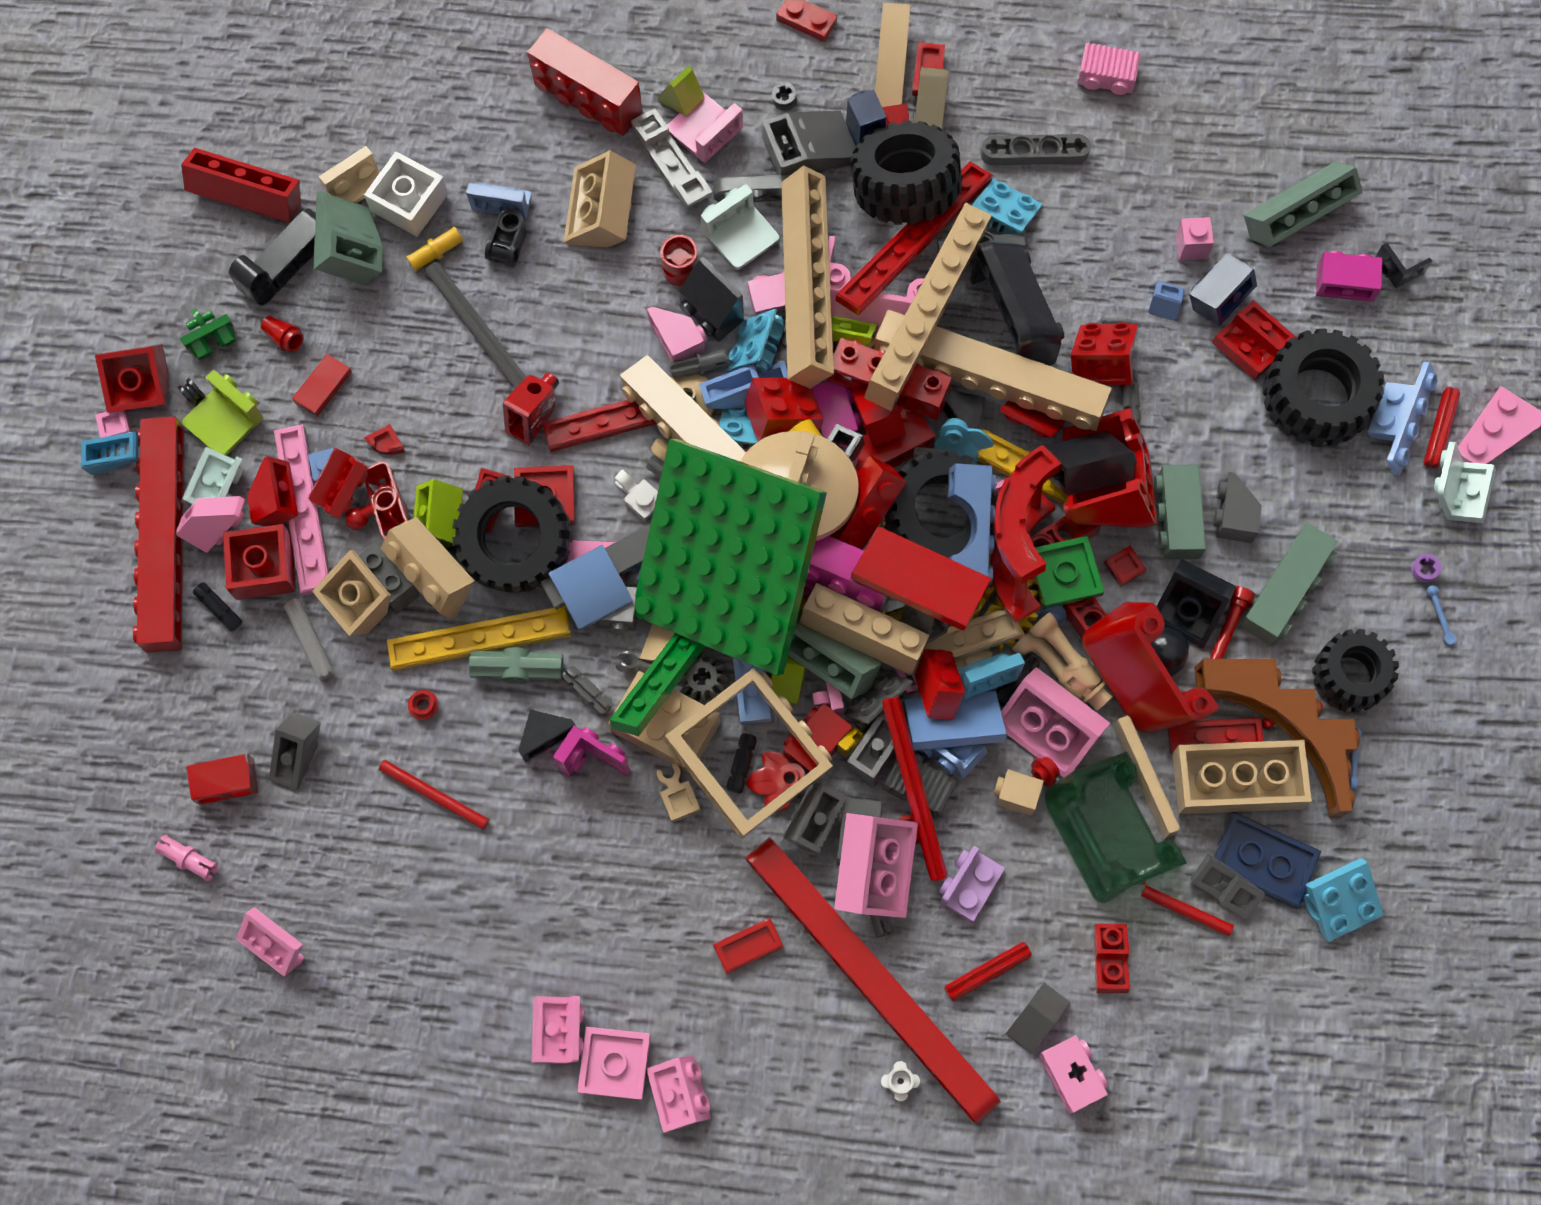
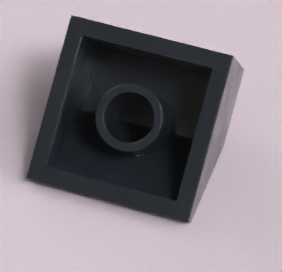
(711, 300)
(1194, 602)

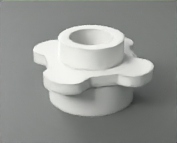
(900, 1090)

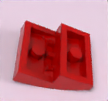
(1252, 339)

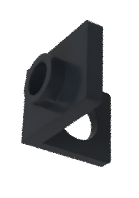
(1394, 269)

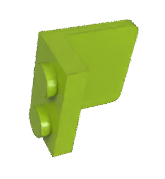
(223, 415)

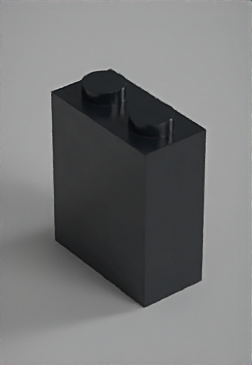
(1092, 463)

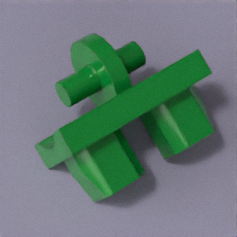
(196, 339)

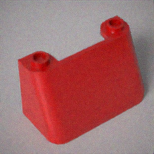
(1122, 503)
(1135, 673)

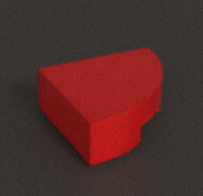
(385, 441)

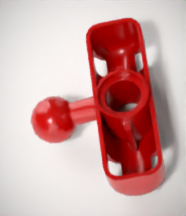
(387, 493)

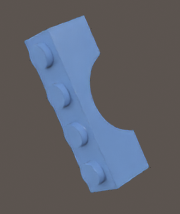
(972, 490)

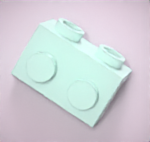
(212, 476)

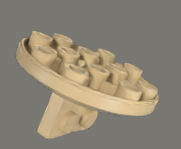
(814, 463)

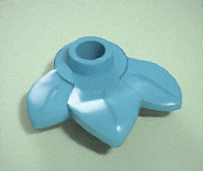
(964, 440)

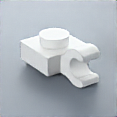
(639, 497)

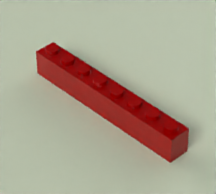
(158, 546)

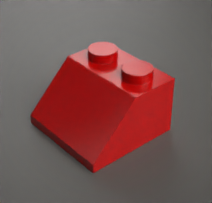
(133, 377)

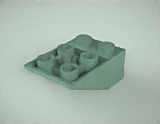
(346, 240)

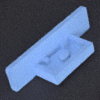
(1400, 415)

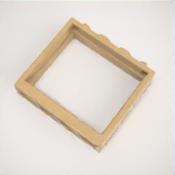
(707, 781)

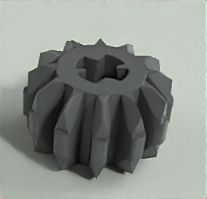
(713, 681)

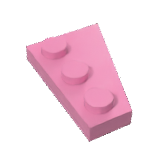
(1499, 427)

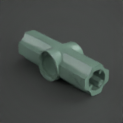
(516, 665)

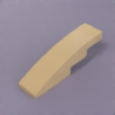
(892, 53)

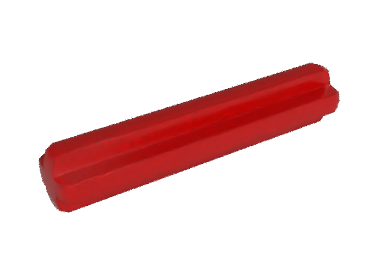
(1441, 427)
(988, 971)

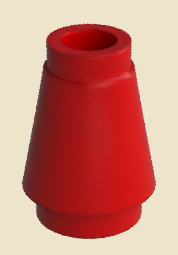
(283, 334)

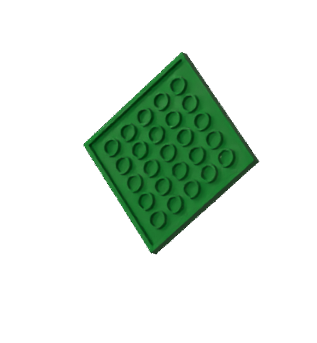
(728, 555)

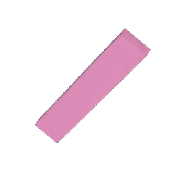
(305, 528)

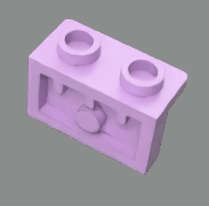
(971, 884)

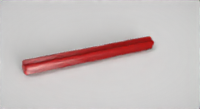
(914, 788)

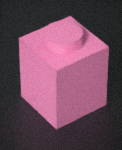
(1194, 238)

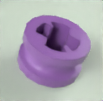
(1435, 569)

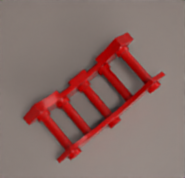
(1017, 513)

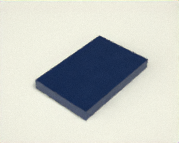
(1268, 859)

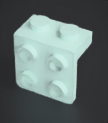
(738, 228)
(1463, 486)

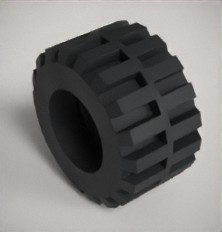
(1369, 652)

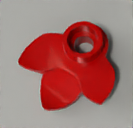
(772, 778)

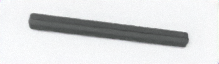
(475, 324)

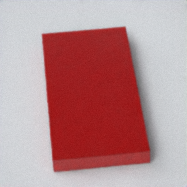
(921, 578)

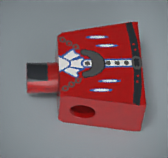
(529, 407)

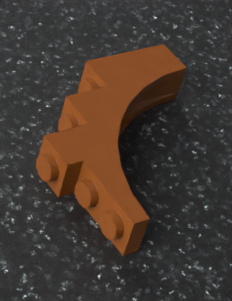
(1295, 711)

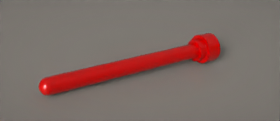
(1240, 601)

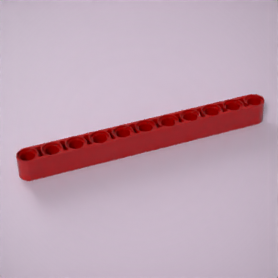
(873, 981)

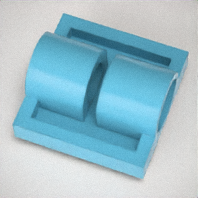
(1343, 900)

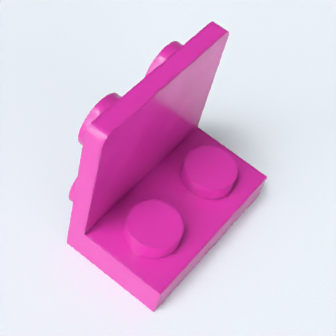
(572, 752)

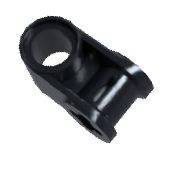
(506, 243)

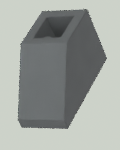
(1238, 512)

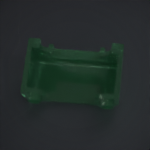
(1108, 829)

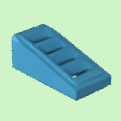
(91, 448)

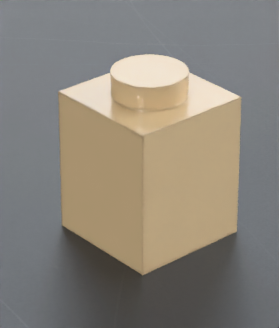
(1018, 792)

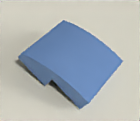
(590, 587)

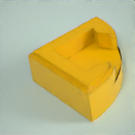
(850, 742)

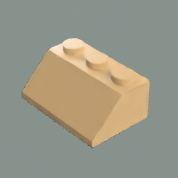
(600, 201)
(428, 566)

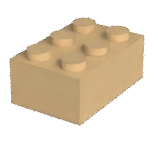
(670, 715)

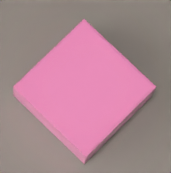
(113, 423)

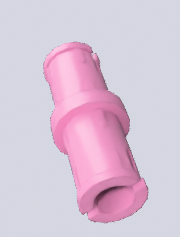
(186, 858)

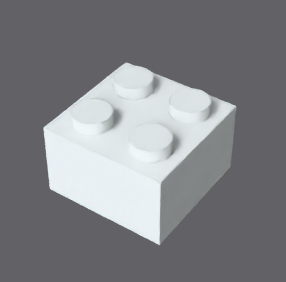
(406, 194)

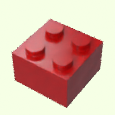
(779, 405)
(259, 562)

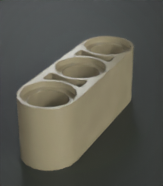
(931, 96)

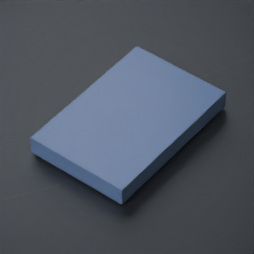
(975, 723)

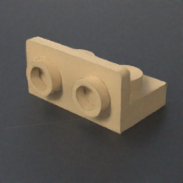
(351, 176)

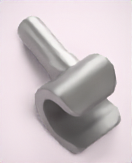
(632, 662)

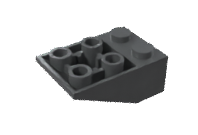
(807, 139)

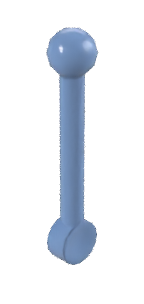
(1449, 638)
(1353, 782)

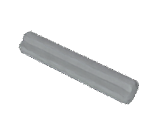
(309, 639)

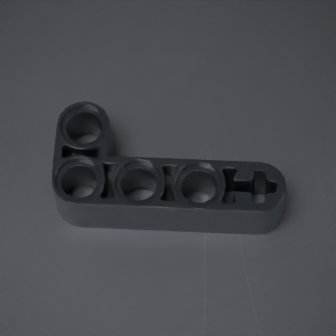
(278, 262)

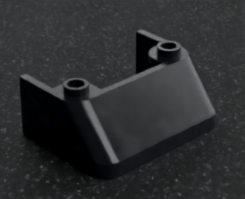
(1019, 299)

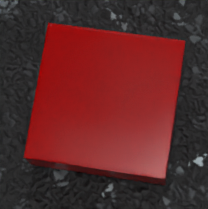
(1125, 566)

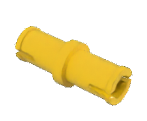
(435, 249)

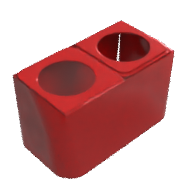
(222, 779)

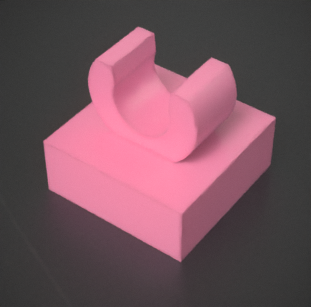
(831, 698)

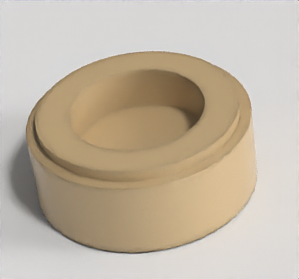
(659, 448)

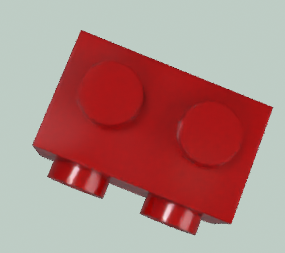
(337, 482)

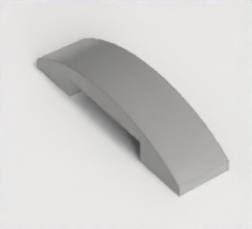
(669, 158)

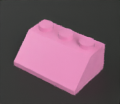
(1052, 722)
(875, 866)

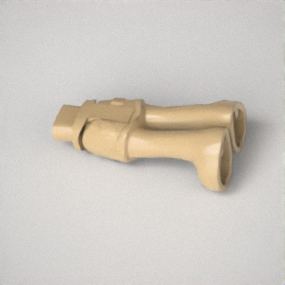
(1076, 677)

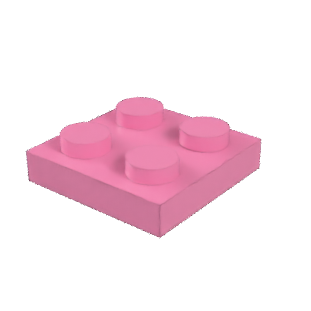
(614, 1063)

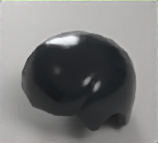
(1172, 650)

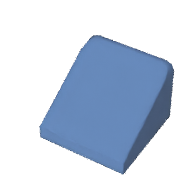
(1166, 300)

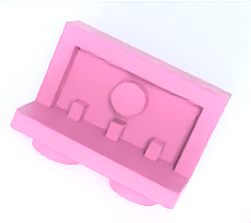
(556, 1030)

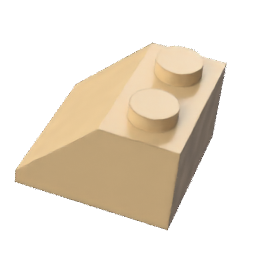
(353, 595)

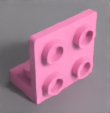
(707, 128)

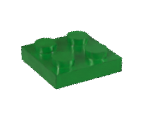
(1069, 573)

